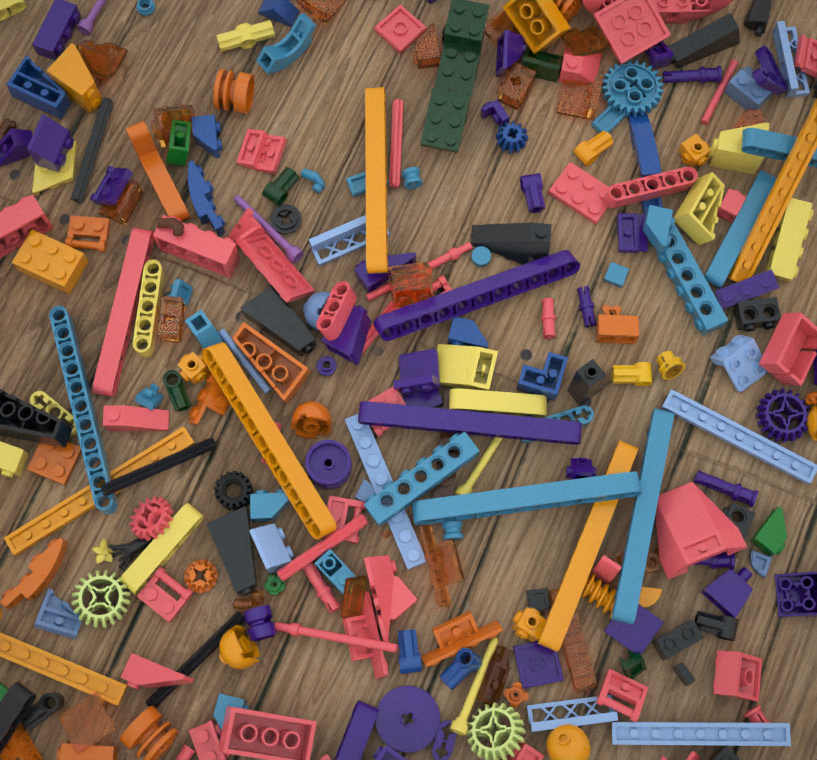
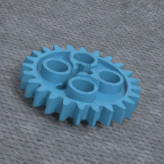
(632, 88)

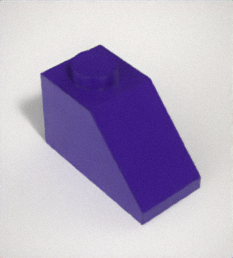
(14, 146)

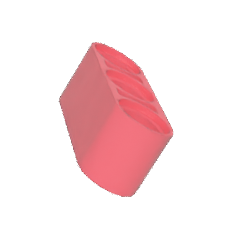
(336, 310)

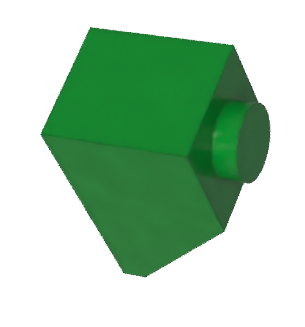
(178, 142)
(771, 534)

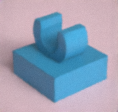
(181, 289)
(149, 397)

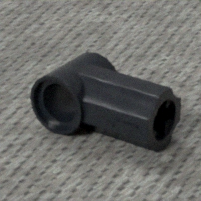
(721, 626)
(41, 710)

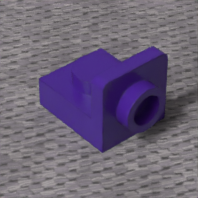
(496, 111)

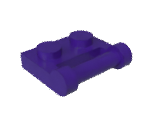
(111, 186)

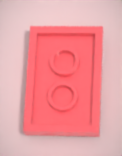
(581, 193)

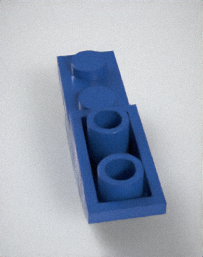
(202, 198)

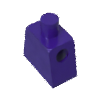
(729, 591)

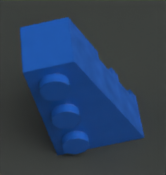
(37, 89)

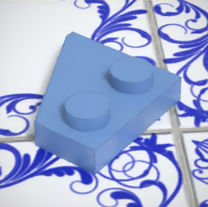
(57, 617)

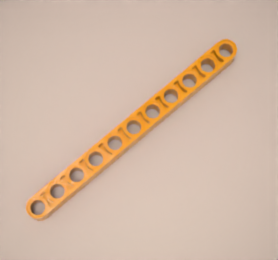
(376, 181)
(269, 440)
(584, 555)

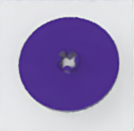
(424, 713)

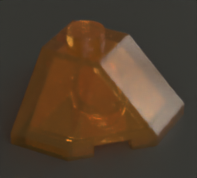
(101, 59)

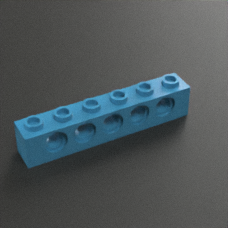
(704, 323)
(459, 442)

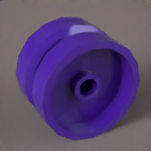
(322, 454)

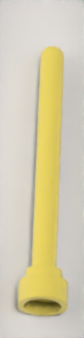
(467, 487)
(460, 724)

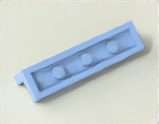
(786, 62)
(336, 235)
(577, 720)

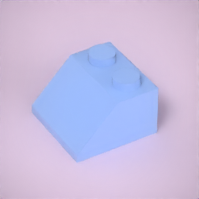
(271, 547)

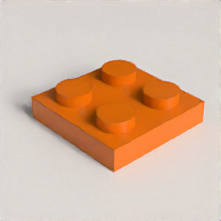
(55, 462)

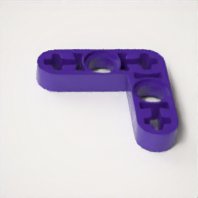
(769, 75)

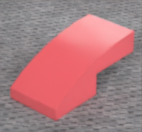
(605, 569)

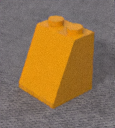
(75, 79)

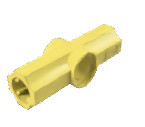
(245, 35)

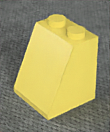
(727, 151)

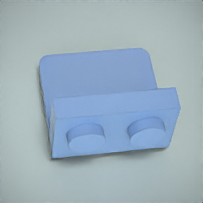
(740, 361)

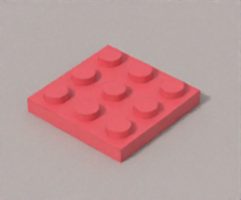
(631, 27)

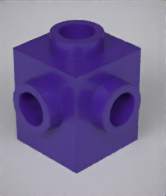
(580, 468)

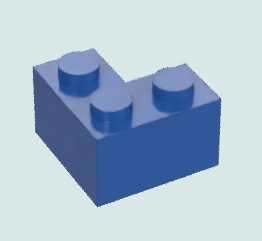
(544, 381)

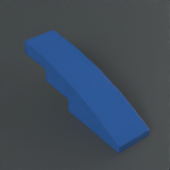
(644, 144)

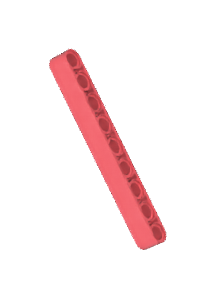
(123, 313)

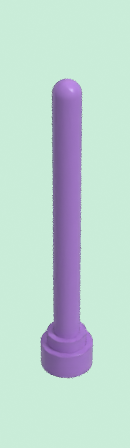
(86, 25)
(293, 253)

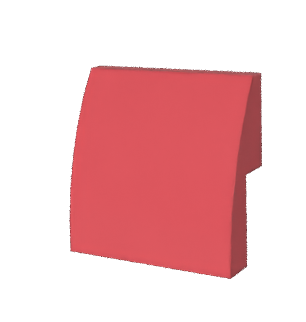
(261, 151)

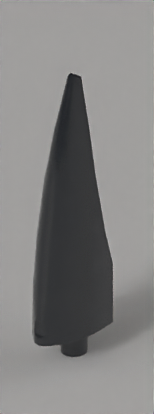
(758, 16)

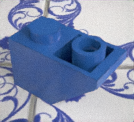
(206, 134)
(466, 333)

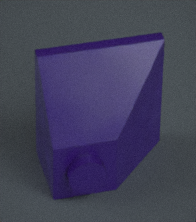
(509, 50)

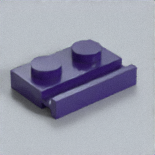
(630, 233)

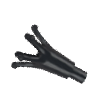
(130, 549)

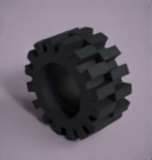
(224, 482)

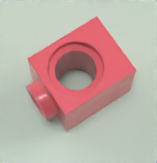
(731, 205)

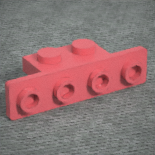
(366, 627)

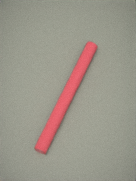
(719, 92)

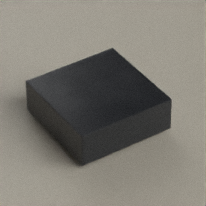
(538, 599)
(684, 674)

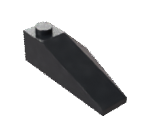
(514, 240)

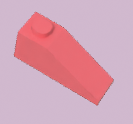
(135, 418)
(150, 674)

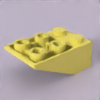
(466, 366)

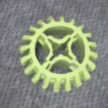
(93, 605)
(512, 733)

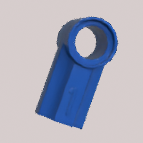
(409, 656)
(459, 669)

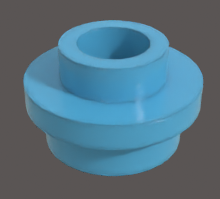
(145, 11)

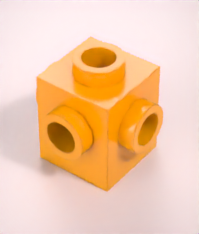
(694, 151)
(195, 374)
(528, 624)

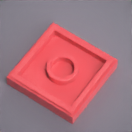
(400, 29)

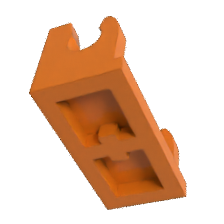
(617, 329)

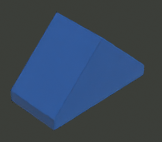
(280, 11)

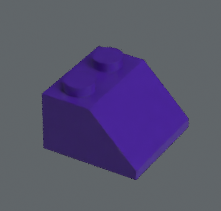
(50, 144)

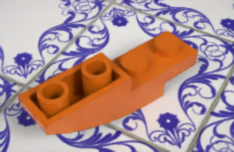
(43, 570)

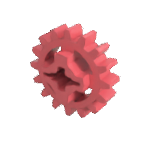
(152, 516)

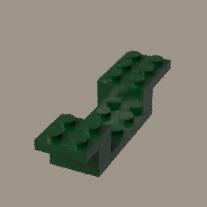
(455, 75)

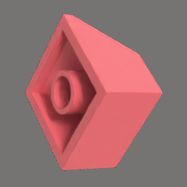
(737, 675)

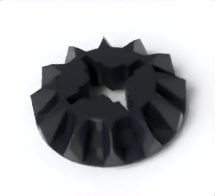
(284, 211)

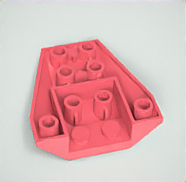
(692, 530)

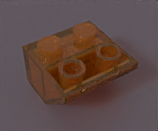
(410, 283)

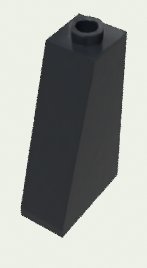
(706, 41)
(279, 320)
(587, 382)
(236, 549)

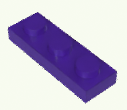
(747, 289)

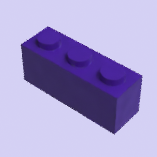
(56, 29)

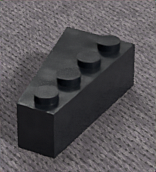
(29, 423)

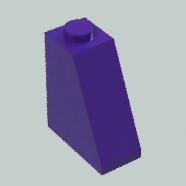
(352, 337)

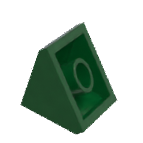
(544, 63)

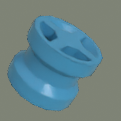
(411, 178)
(452, 530)

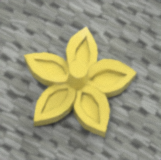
(103, 552)

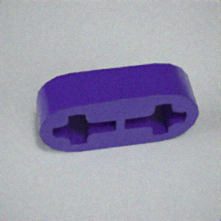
(439, 739)

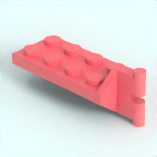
(269, 259)

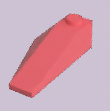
(381, 579)

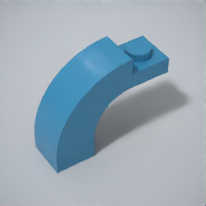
(290, 48)

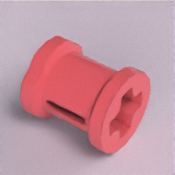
(755, 715)

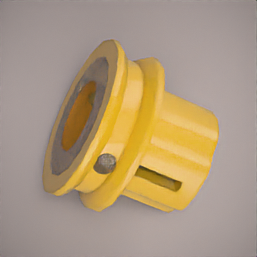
(670, 366)

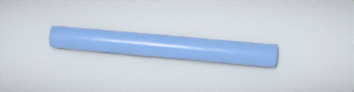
(245, 361)

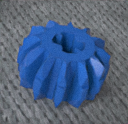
(511, 137)

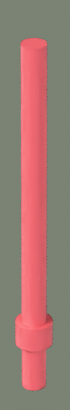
(452, 254)
(296, 630)

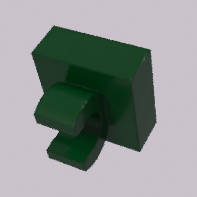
(634, 665)

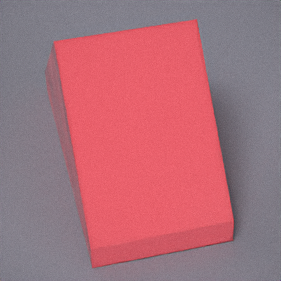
(401, 599)

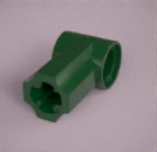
(278, 190)
(177, 392)

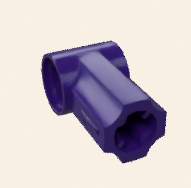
(532, 187)

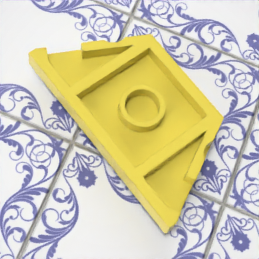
(48, 178)

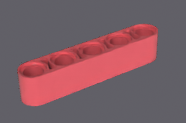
(644, 193)

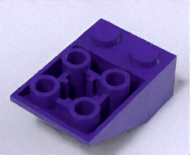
(796, 594)

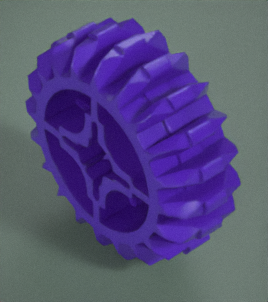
(784, 400)

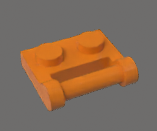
(88, 228)

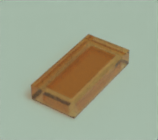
(353, 596)

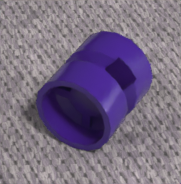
(260, 623)

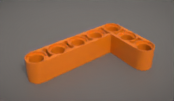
(156, 171)

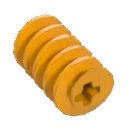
(599, 593)

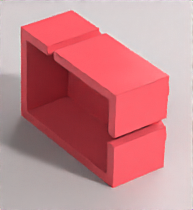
(783, 352)

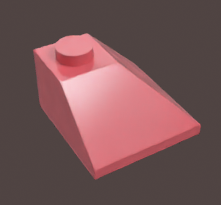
(579, 67)

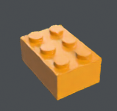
(537, 22)
(50, 261)

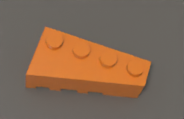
(276, 365)

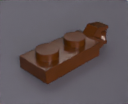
(495, 677)

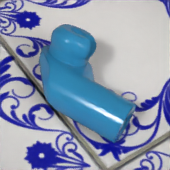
(315, 178)

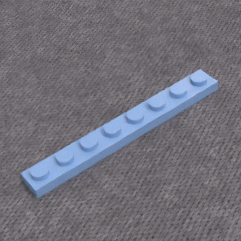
(740, 437)
(379, 476)
(701, 733)

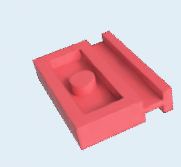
(806, 55)

